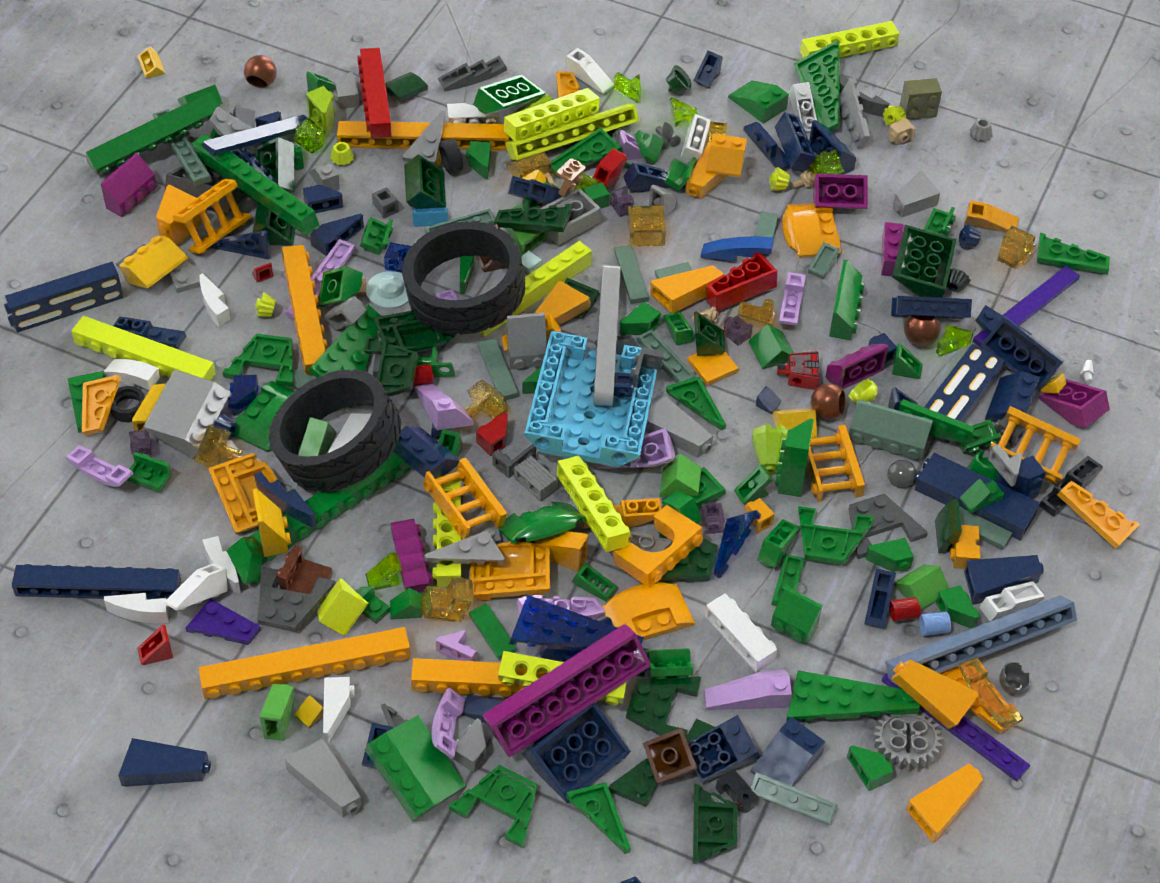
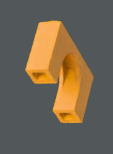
(651, 566)

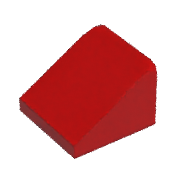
(263, 272)

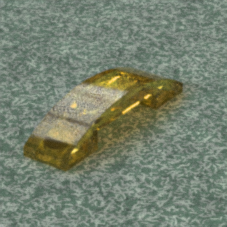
(989, 697)

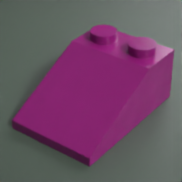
(1078, 403)

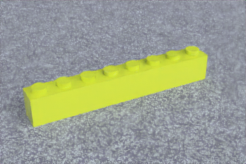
(572, 131)
(544, 279)
(126, 345)

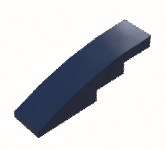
(288, 502)

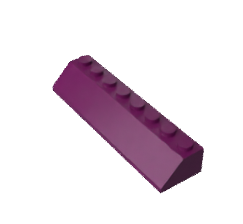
(567, 690)

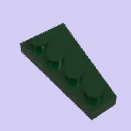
(548, 219)

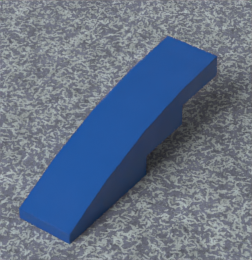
(730, 248)

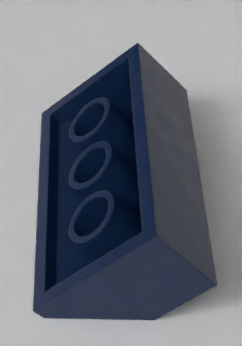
(1022, 351)

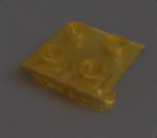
(763, 315)

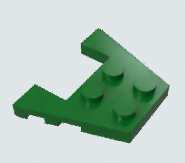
(266, 352)
(831, 543)
(505, 793)

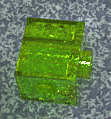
(309, 136)
(827, 163)

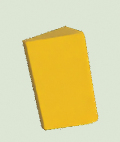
(151, 63)

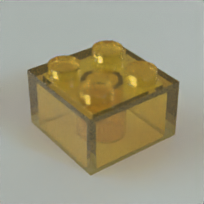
(646, 225)

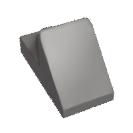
(1006, 466)

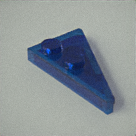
(733, 538)

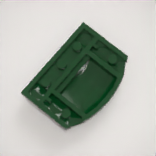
(408, 332)

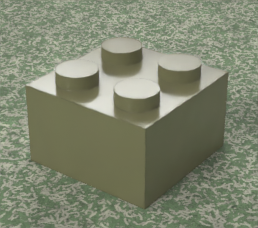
(921, 98)

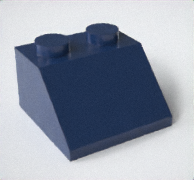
(1028, 479)

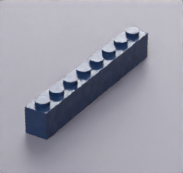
(93, 581)

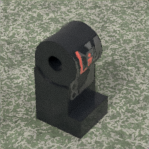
(737, 790)

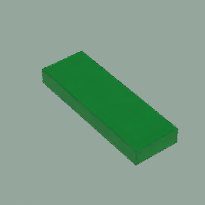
(788, 576)
(491, 630)

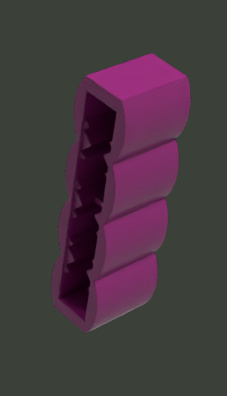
(410, 555)

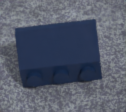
(825, 140)
(1014, 391)
(424, 452)

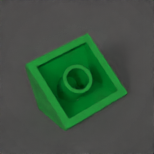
(770, 347)

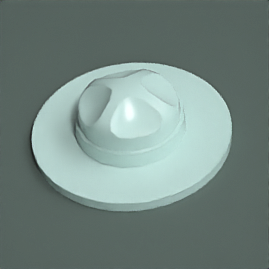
(387, 290)

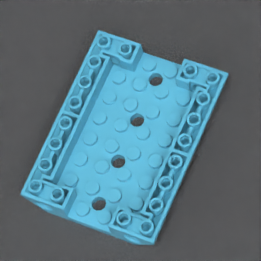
(565, 400)

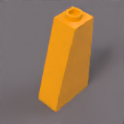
(701, 181)
(683, 288)
(935, 692)
(943, 802)

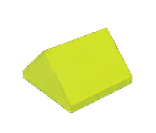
(341, 608)

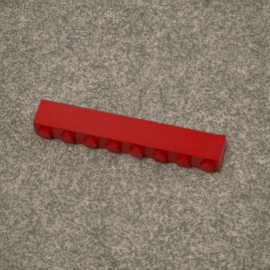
(374, 93)

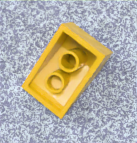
(271, 526)

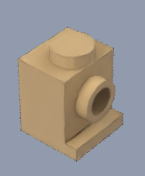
(901, 132)

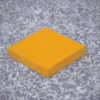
(712, 367)

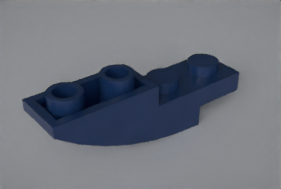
(533, 190)
(144, 328)

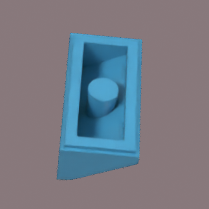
(429, 216)

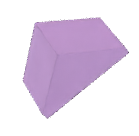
(629, 146)

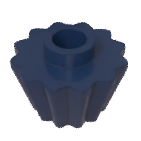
(969, 236)
(226, 423)

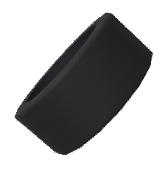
(451, 156)
(123, 393)

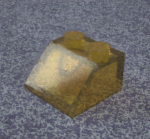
(527, 165)

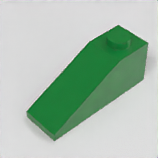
(777, 543)

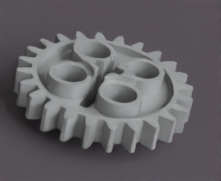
(923, 738)

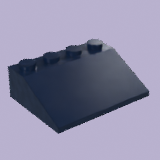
(577, 751)

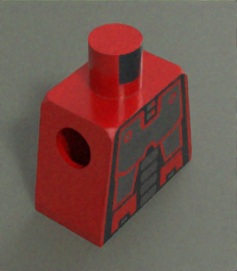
(801, 370)

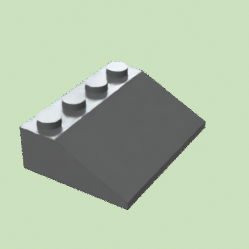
(181, 180)

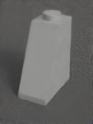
(916, 195)

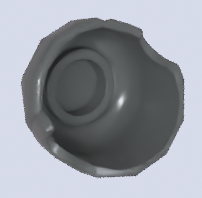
(901, 473)
(1014, 679)

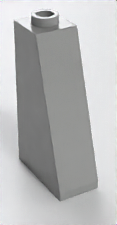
(683, 430)
(323, 775)

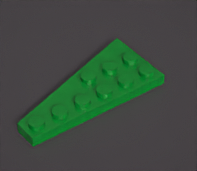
(823, 74)
(348, 349)
(843, 698)

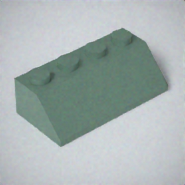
(890, 430)

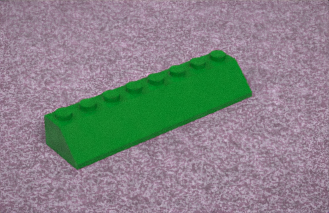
(151, 134)

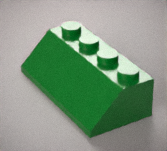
(506, 94)
(847, 302)
(794, 459)

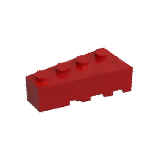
(742, 282)

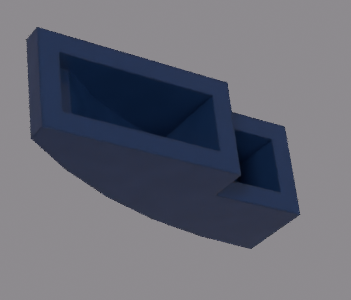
(880, 598)

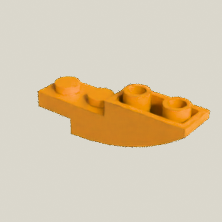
(636, 511)

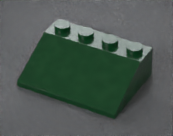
(924, 261)

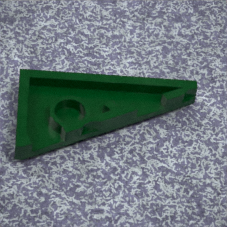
(636, 784)

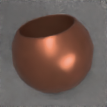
(260, 71)
(922, 329)
(828, 401)

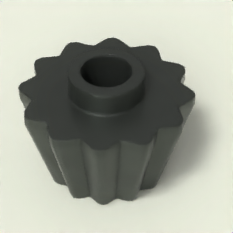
(957, 280)

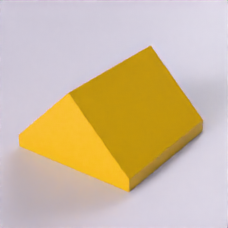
(794, 417)

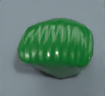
(983, 466)

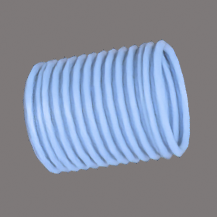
(935, 623)

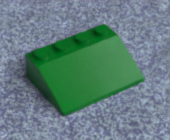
(414, 767)

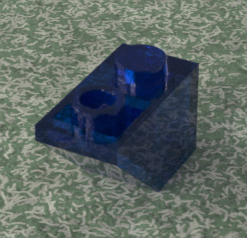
(243, 391)

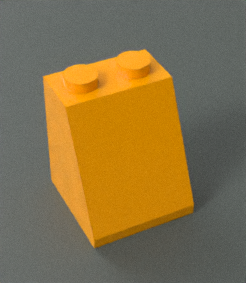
(172, 201)

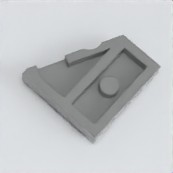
(185, 277)

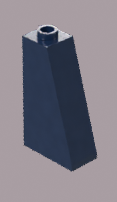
(992, 575)
(162, 764)

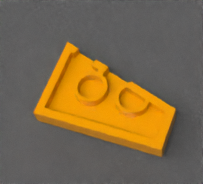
(97, 403)

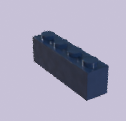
(794, 142)

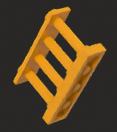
(199, 205)
(1049, 433)
(850, 466)
(474, 486)

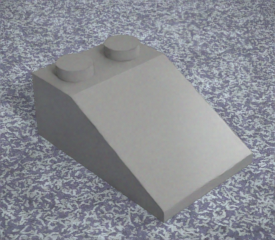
(526, 340)

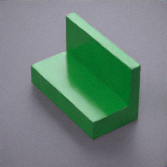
(679, 173)

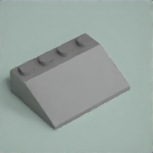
(185, 411)

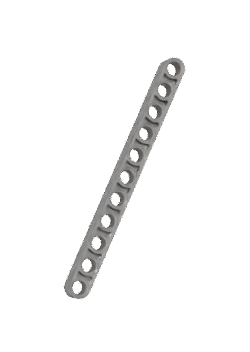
(607, 336)

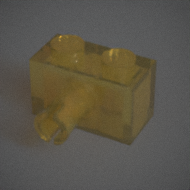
(486, 399)
(215, 447)

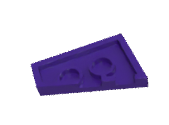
(222, 622)

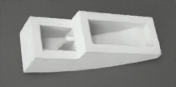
(214, 301)
(133, 372)
(215, 555)
(1011, 600)
(138, 608)

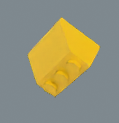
(152, 262)

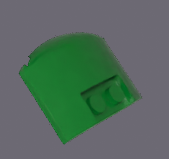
(255, 421)
(541, 523)

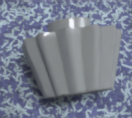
(981, 129)

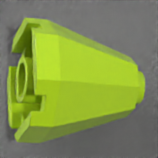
(767, 445)

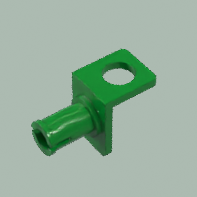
(435, 365)

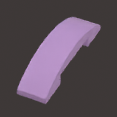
(792, 299)
(98, 469)
(444, 722)

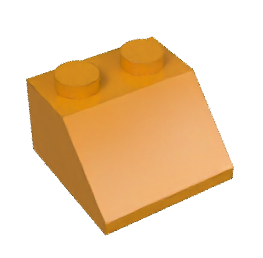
(726, 155)

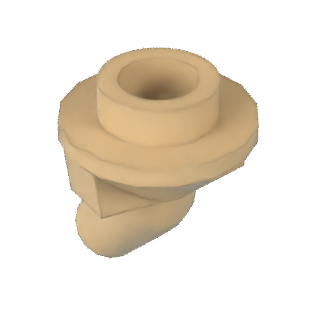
(807, 180)
(710, 314)

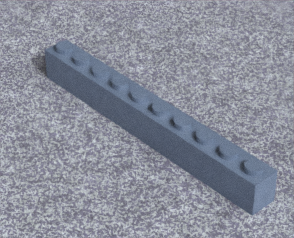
(990, 636)

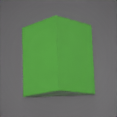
(681, 476)
(923, 584)

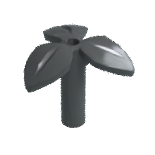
(666, 133)

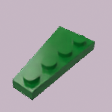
(588, 150)
(1061, 254)
(942, 425)

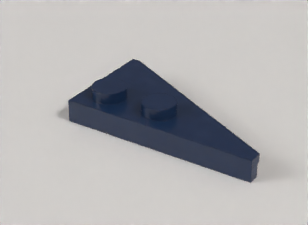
(250, 244)

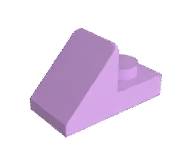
(453, 647)

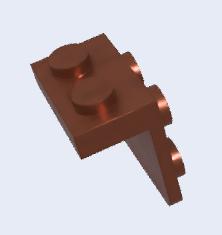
(300, 574)

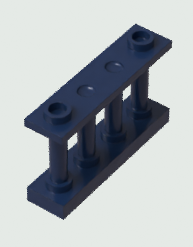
(931, 306)

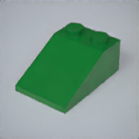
(761, 99)

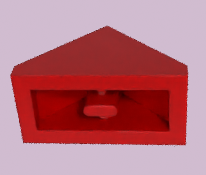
(155, 647)

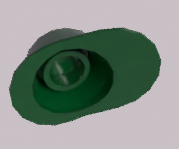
(678, 80)

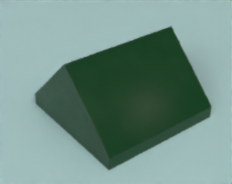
(708, 336)

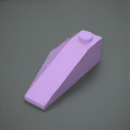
(441, 408)
(655, 450)
(586, 606)
(753, 691)

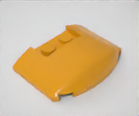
(808, 228)
(235, 487)
(523, 573)
(650, 610)

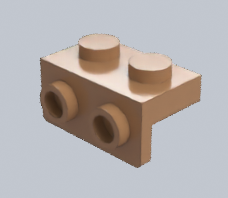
(572, 176)

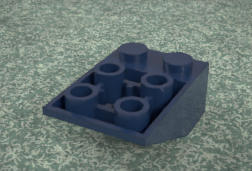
(723, 750)

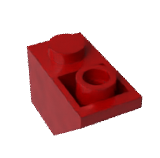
(610, 168)
(493, 434)

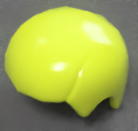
(864, 391)

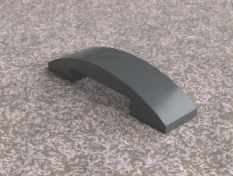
(872, 106)

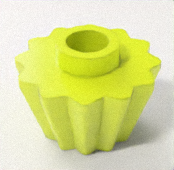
(893, 114)
(341, 154)
(779, 179)
(265, 305)

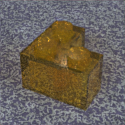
(1015, 247)
(448, 603)

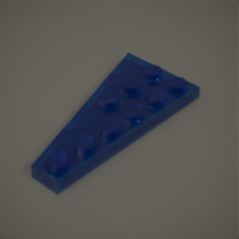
(557, 627)

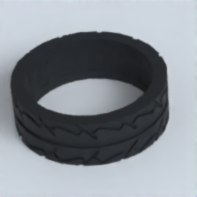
(470, 314)
(354, 459)

